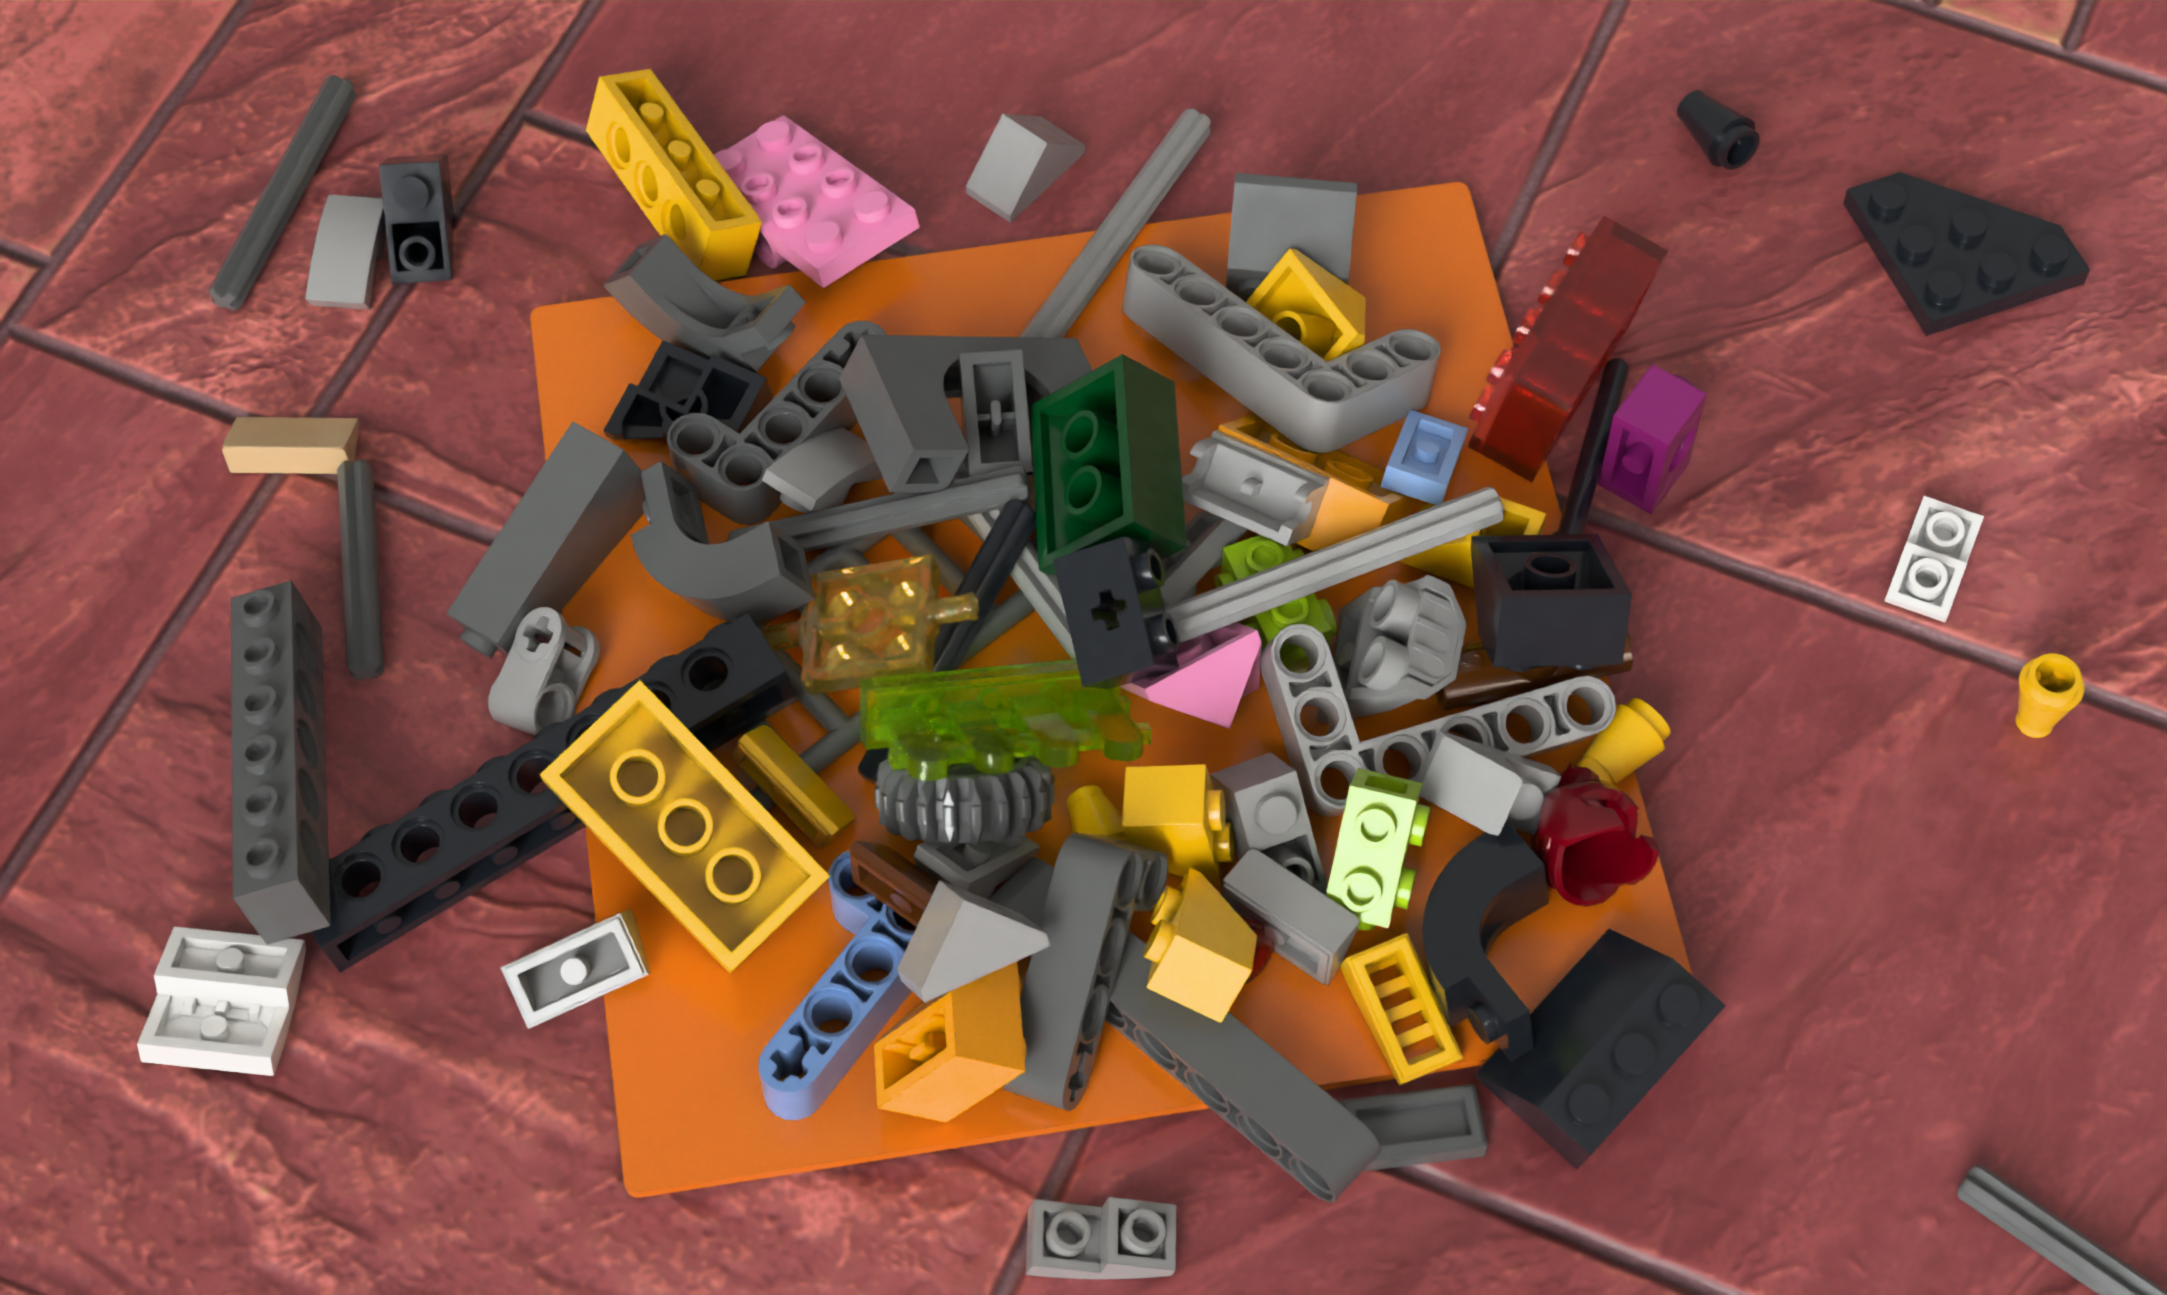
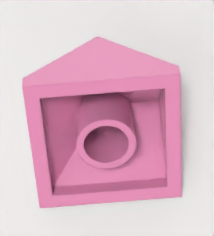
(1211, 675)

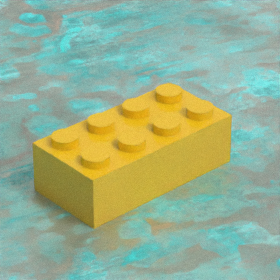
(684, 826)

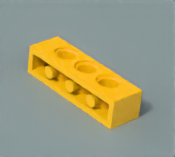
(673, 173)

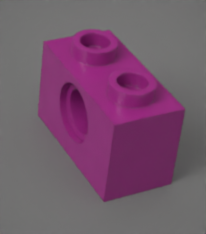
(1652, 438)

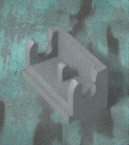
(1254, 488)

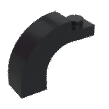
(1469, 906)

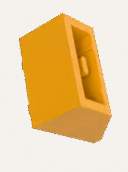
(953, 1049)

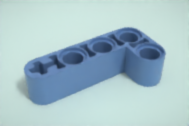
(840, 996)

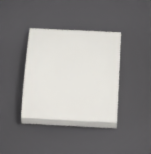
(222, 1001)

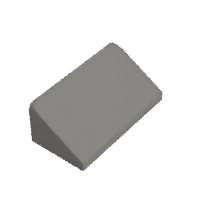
(1300, 919)
(577, 969)

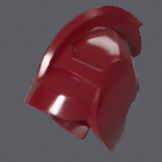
(1591, 839)

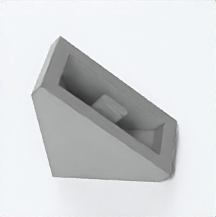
(1021, 163)
(963, 941)

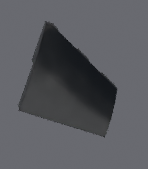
(687, 384)

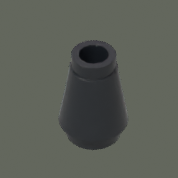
(1719, 131)

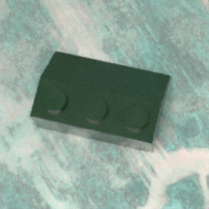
(1108, 463)

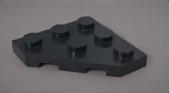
(1959, 253)

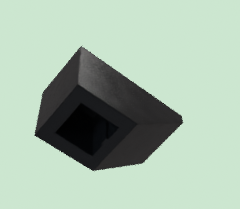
(418, 217)

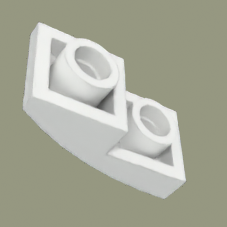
(1934, 559)

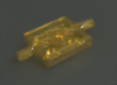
(871, 623)

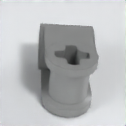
(542, 679)

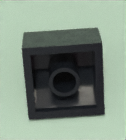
(1549, 601)

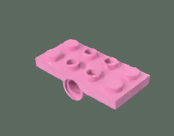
(813, 202)

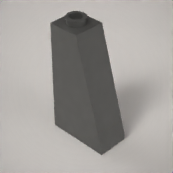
(552, 540)

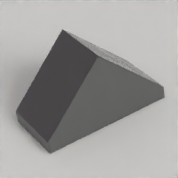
(995, 411)

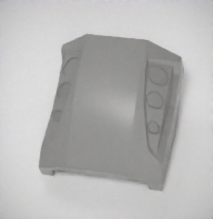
(1397, 645)

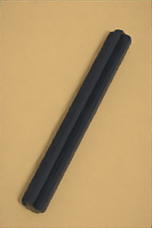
(985, 580)

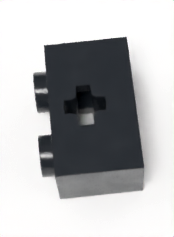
(1094, 589)

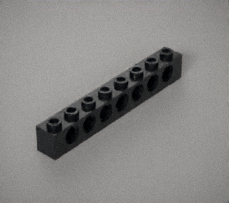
(529, 821)

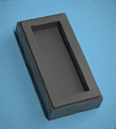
(1422, 1125)

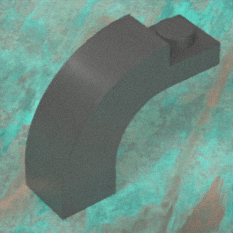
(697, 313)
(751, 574)

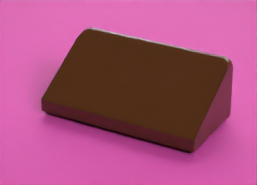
(891, 879)

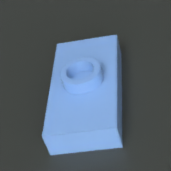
(1424, 457)

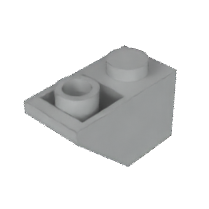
(1271, 815)

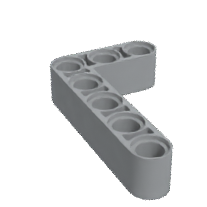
(1268, 369)
(1342, 750)

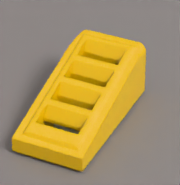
(1401, 953)

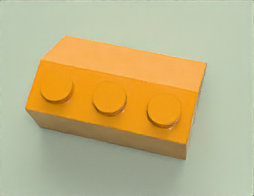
(1353, 496)

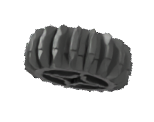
(966, 803)

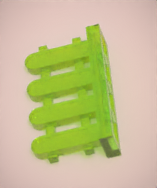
(994, 717)

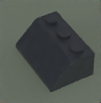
(1601, 1044)

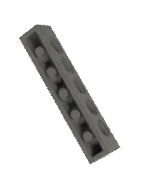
(279, 764)

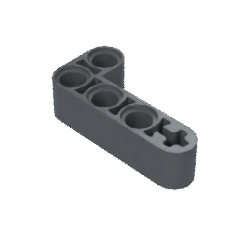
(790, 416)
(1072, 981)

